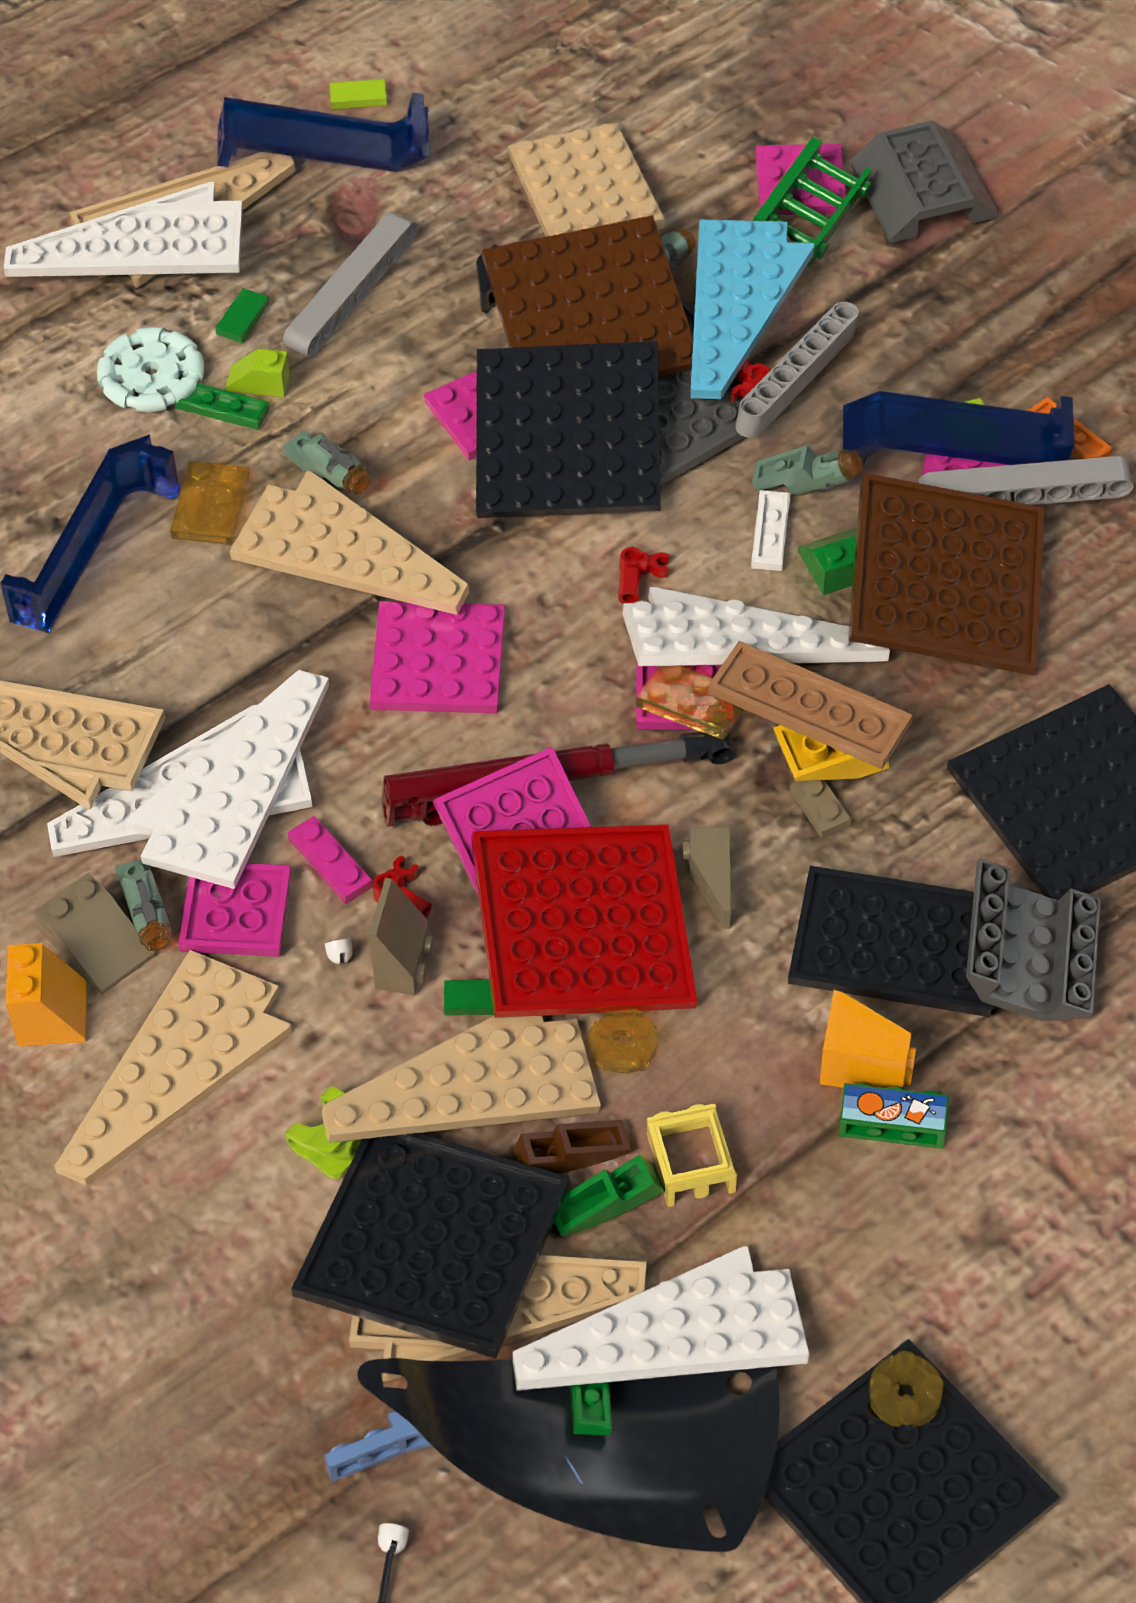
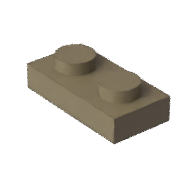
(820, 806)

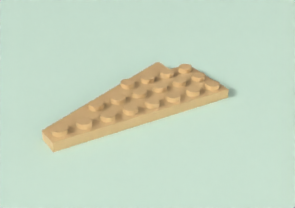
(76, 738)
(478, 1078)

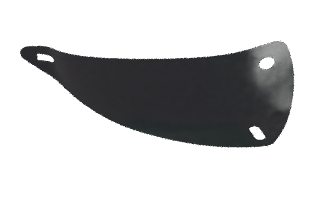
(667, 1457)

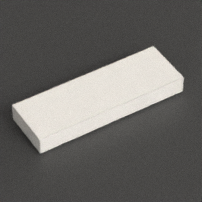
(770, 530)

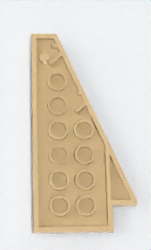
(242, 181)
(340, 543)
(192, 1042)
(557, 1295)

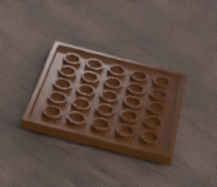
(592, 290)
(947, 574)

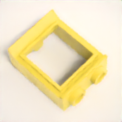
(699, 1180)

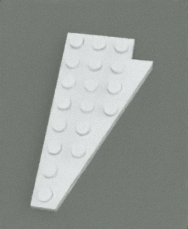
(156, 237)
(704, 631)
(219, 803)
(105, 822)

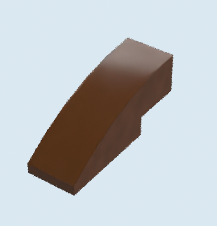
(573, 1146)

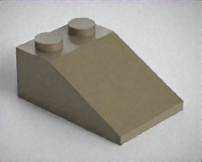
(93, 933)
(399, 942)

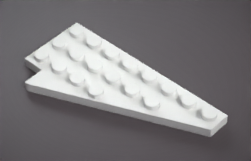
(691, 1324)

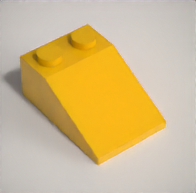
(817, 761)

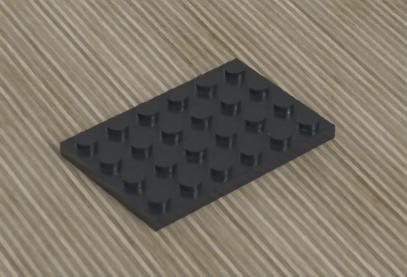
(885, 940)

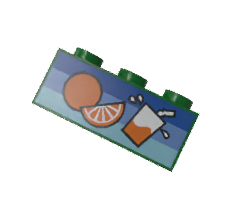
(893, 1115)

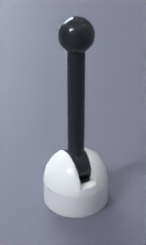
(392, 1540)

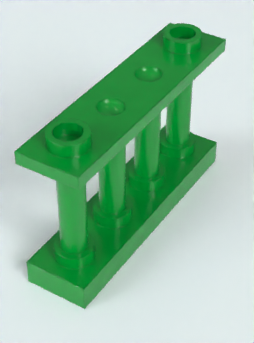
(797, 178)

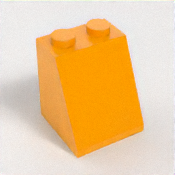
(44, 997)
(864, 1047)

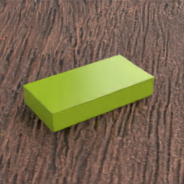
(358, 94)

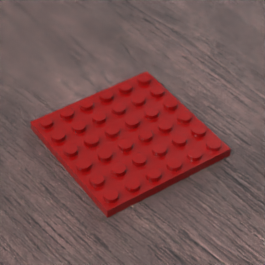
(582, 920)

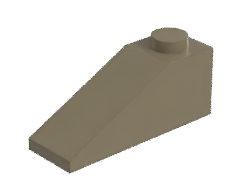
(710, 868)

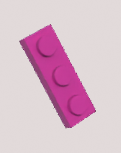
(330, 859)

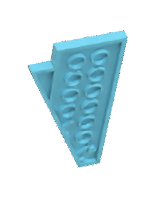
(740, 285)

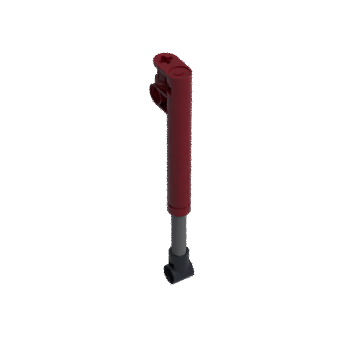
(412, 793)

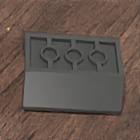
(918, 176)
(1031, 948)

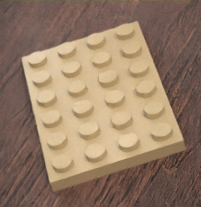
(583, 180)

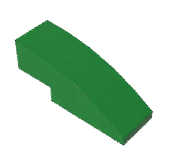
(608, 1196)

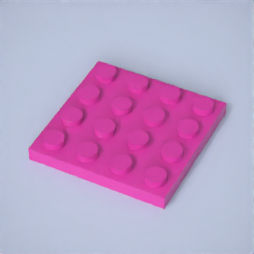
(437, 658)
(518, 797)

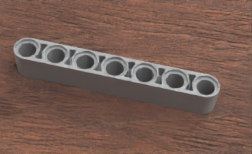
(350, 284)
(796, 369)
(1041, 481)

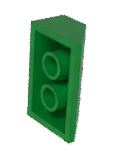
(831, 560)

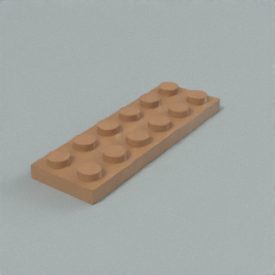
(810, 704)

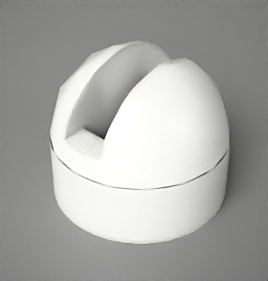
(337, 948)

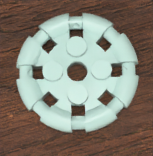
(156, 389)

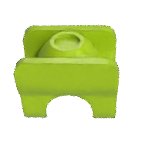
(312, 1144)

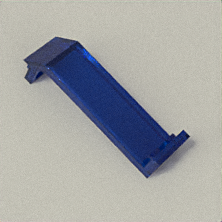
(324, 135)
(958, 429)
(123, 471)

